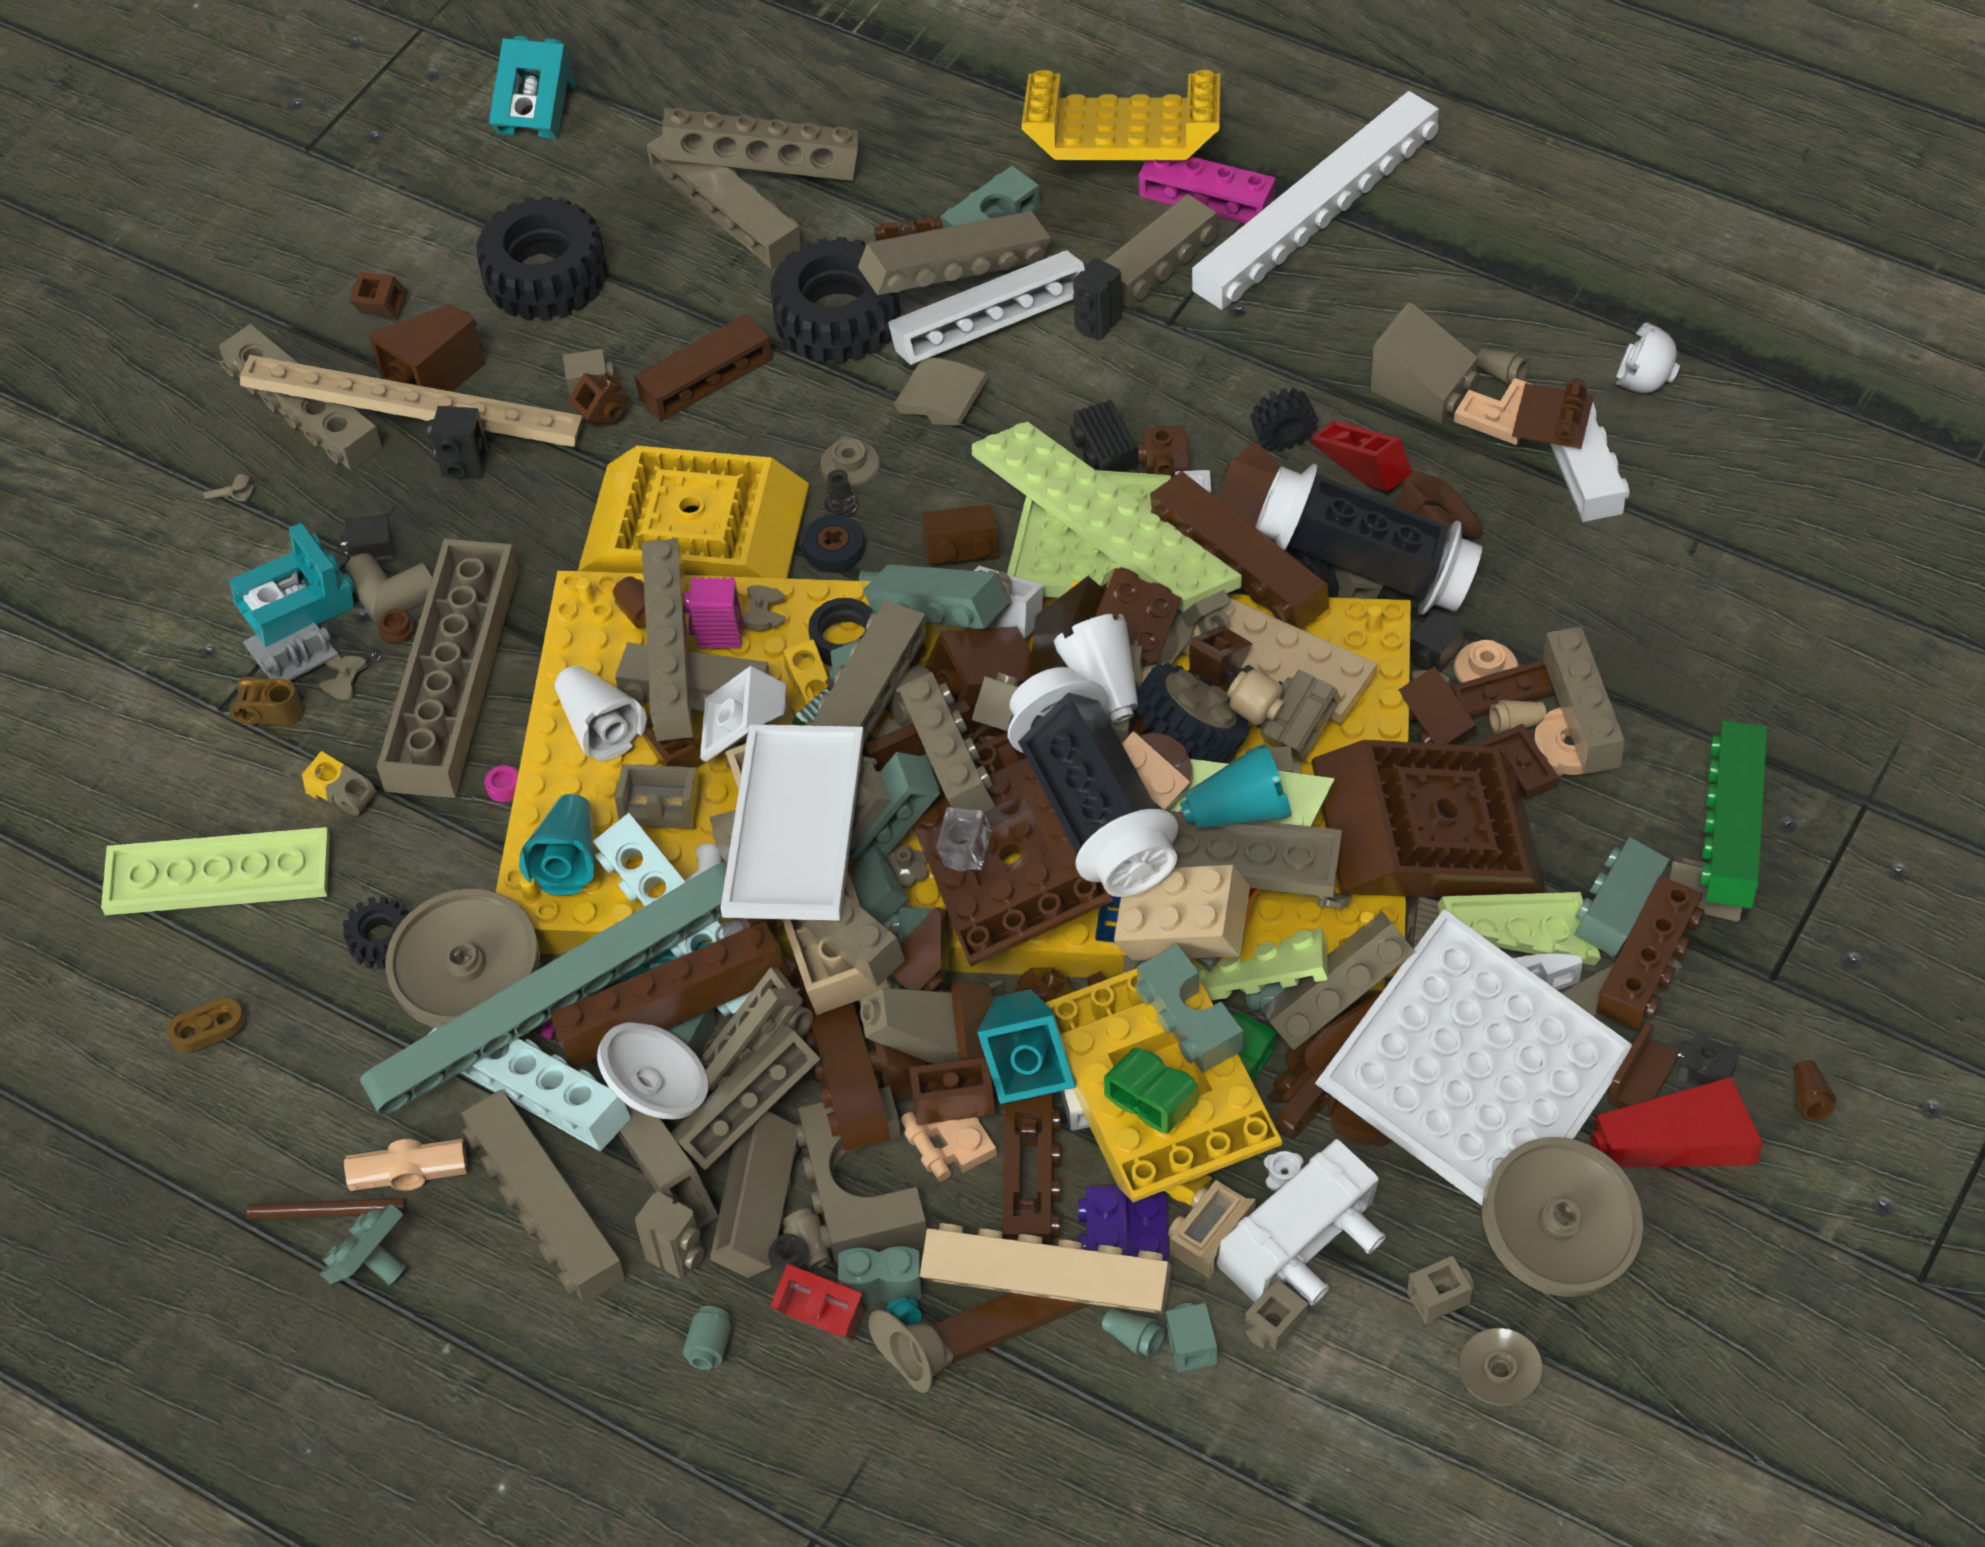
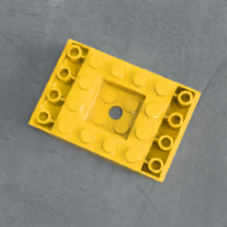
(743, 520)
(1222, 1129)

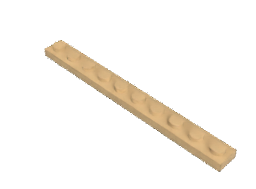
(407, 399)

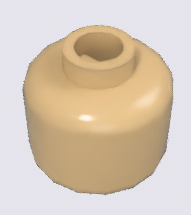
(1256, 697)

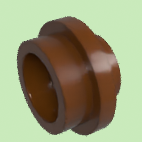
(395, 626)

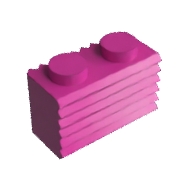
(714, 612)

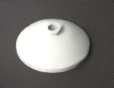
(652, 1071)

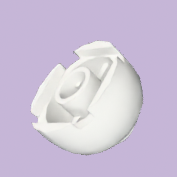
(1648, 361)

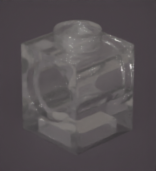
(959, 826)

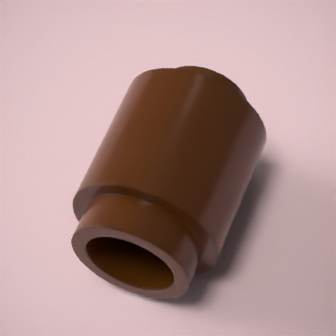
(630, 600)

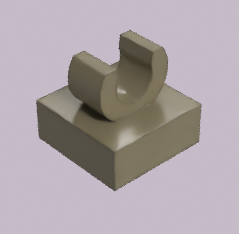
(1208, 610)

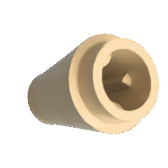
(1510, 713)

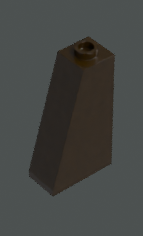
(1060, 616)

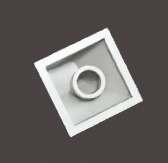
(742, 701)

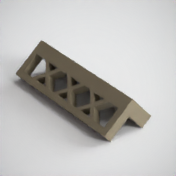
(750, 1027)

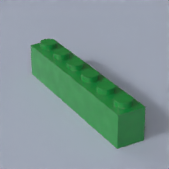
(1735, 815)

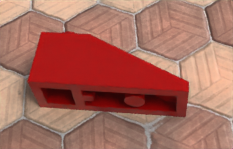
(1366, 454)

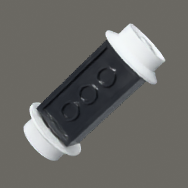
(1370, 538)
(1092, 782)

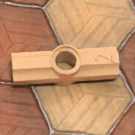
(406, 1164)

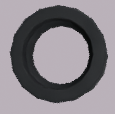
(831, 613)

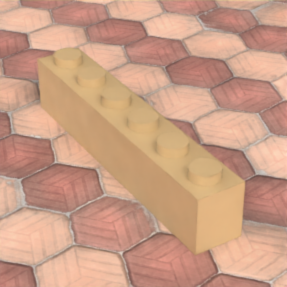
(1046, 1270)

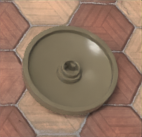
(459, 953)
(1562, 1217)

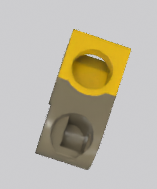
(337, 784)

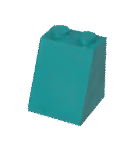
(1024, 1048)

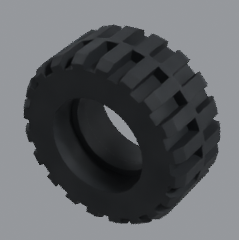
(547, 287)
(823, 330)

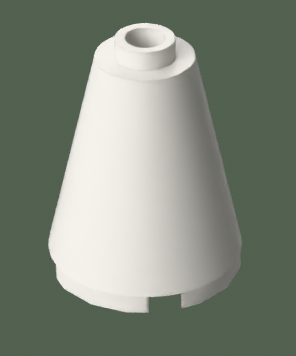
(1103, 655)
(599, 713)

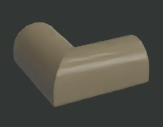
(382, 593)

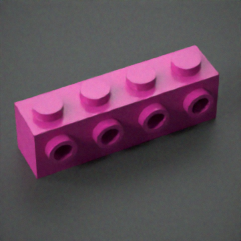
(1223, 188)

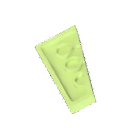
(1525, 922)

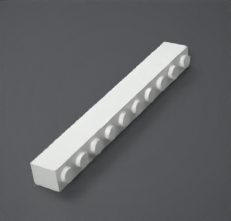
(1314, 200)

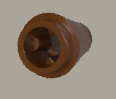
(1812, 1092)

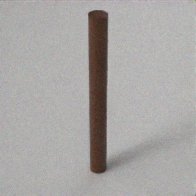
(319, 1208)

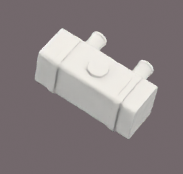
(1300, 1222)

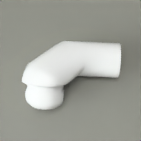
(708, 856)

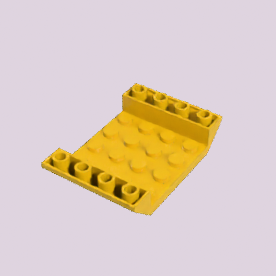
(1121, 126)

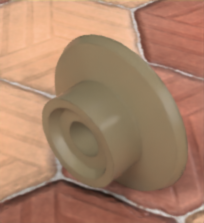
(852, 456)

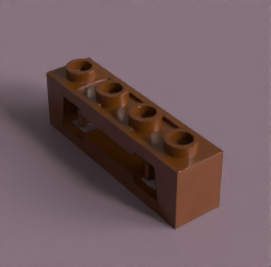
(1029, 1117)

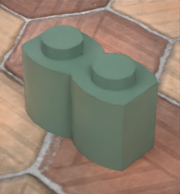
(881, 1274)

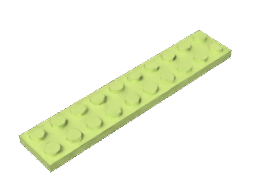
(1104, 514)

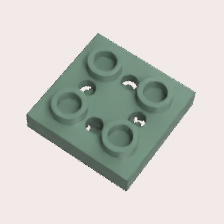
(365, 1248)

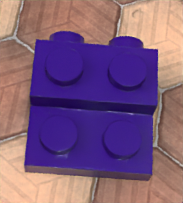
(1122, 1223)

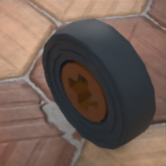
(833, 557)

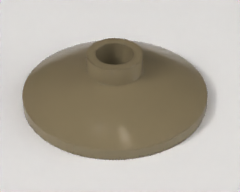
(1500, 1350)

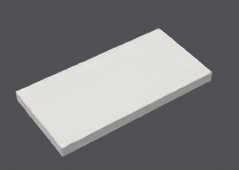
(793, 823)

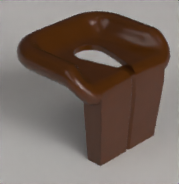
(1421, 489)

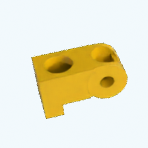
(807, 673)

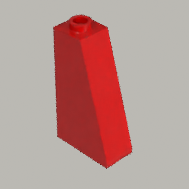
(1681, 1130)

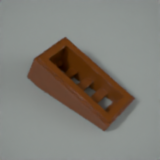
(685, 757)

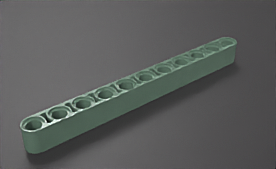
(546, 990)

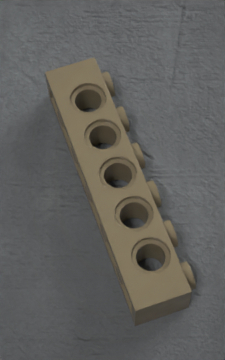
(769, 155)
(333, 426)

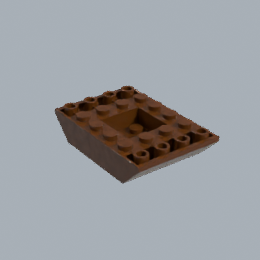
(1401, 842)
(1018, 900)

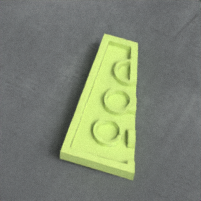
(1295, 958)

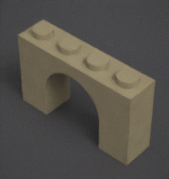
(850, 1219)

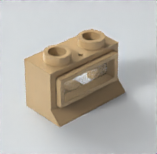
(1213, 1216)

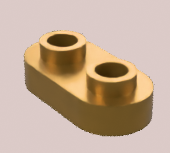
(205, 1025)

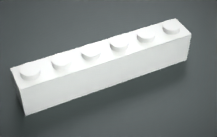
(985, 307)

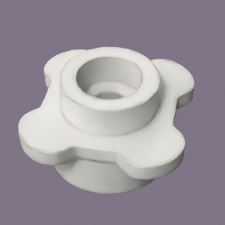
(1281, 1161)

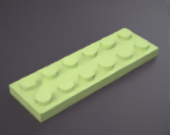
(216, 871)

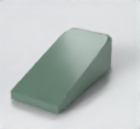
(877, 886)

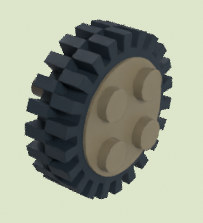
(1191, 713)

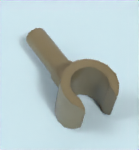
(239, 489)

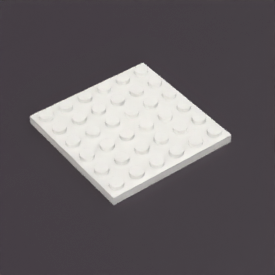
(1472, 1058)

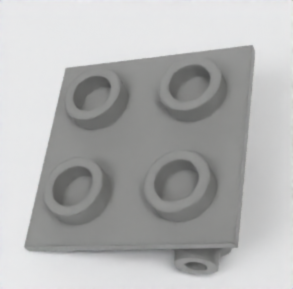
(292, 654)

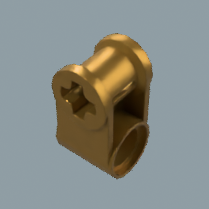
(267, 701)

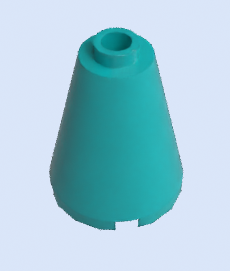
(1238, 793)
(561, 848)

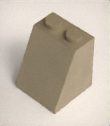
(1422, 365)

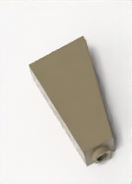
(912, 1022)
(666, 1164)

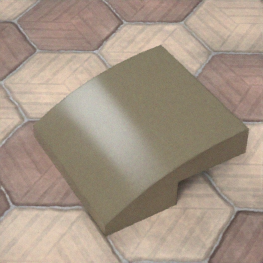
(941, 391)

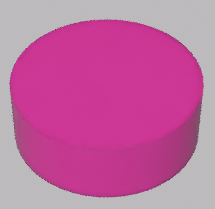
(501, 783)

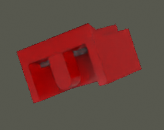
(818, 1302)

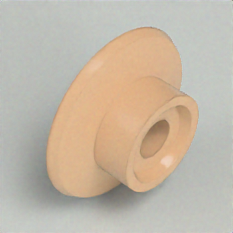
(1471, 660)

